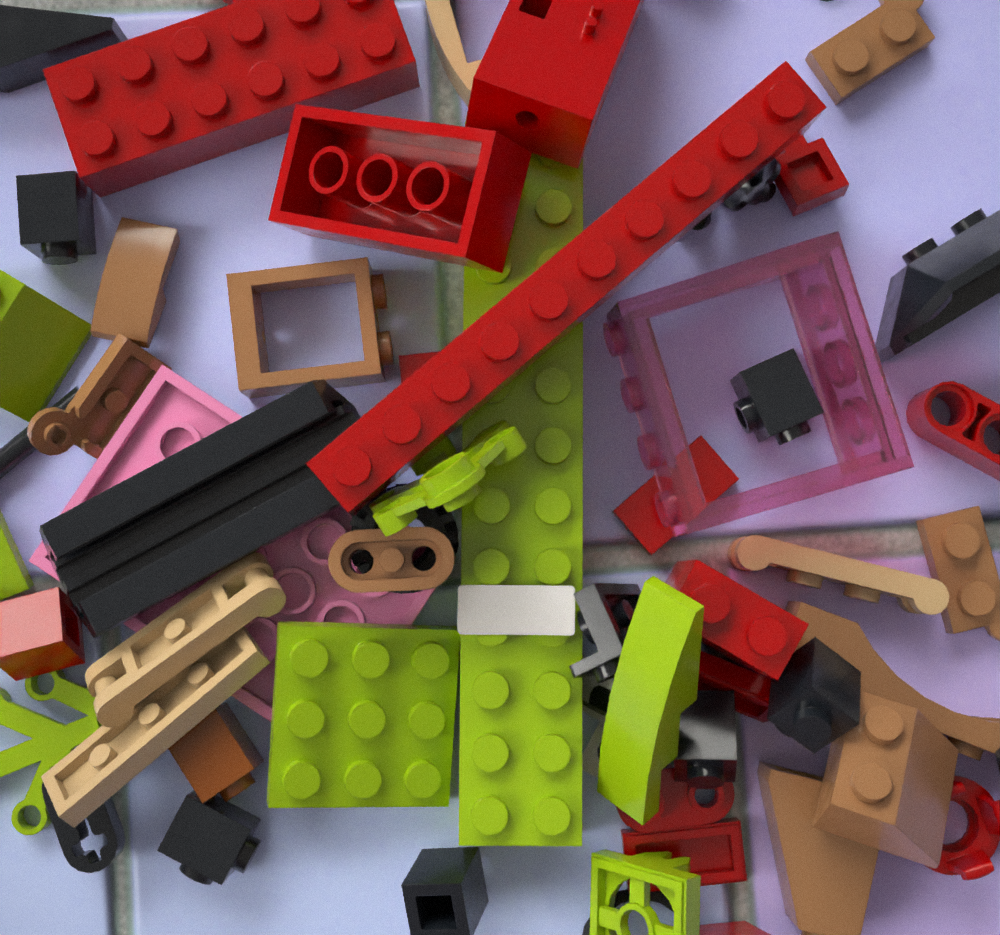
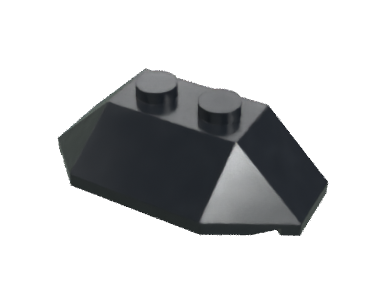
(941, 283)

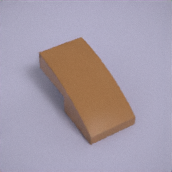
(133, 281)

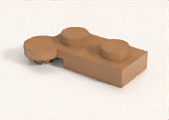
(870, 48)
(99, 403)
(963, 561)

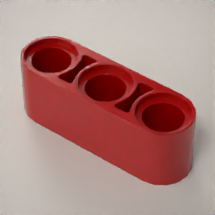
(964, 433)

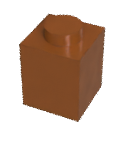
(217, 755)

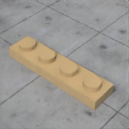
(120, 753)

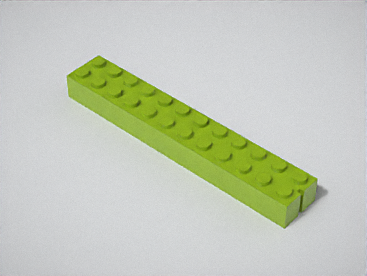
(526, 529)

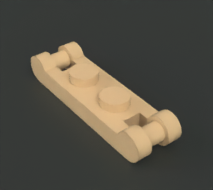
(861, 579)
(182, 637)

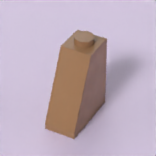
(819, 874)

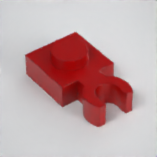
(809, 175)

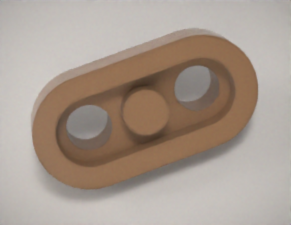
(392, 560)

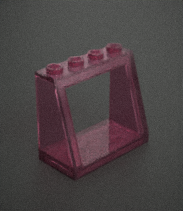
(838, 357)

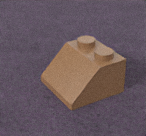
(889, 782)

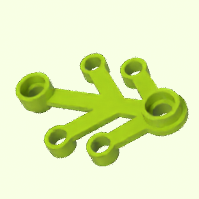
(447, 477)
(49, 740)

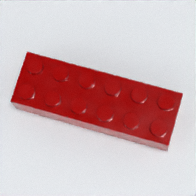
(223, 83)

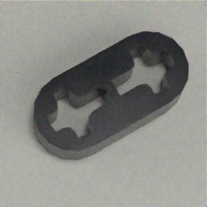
(102, 820)

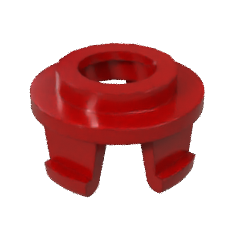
(972, 852)

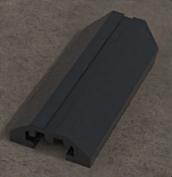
(197, 509)

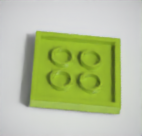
(362, 715)

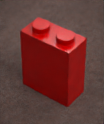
(738, 620)

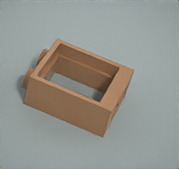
(250, 337)

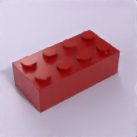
(401, 185)

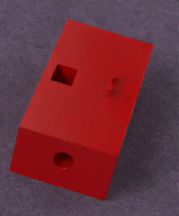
(551, 73)

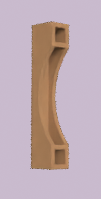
(967, 733)

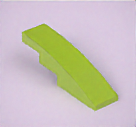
(648, 694)

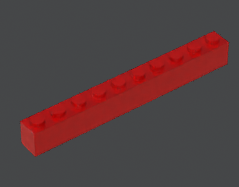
(566, 289)

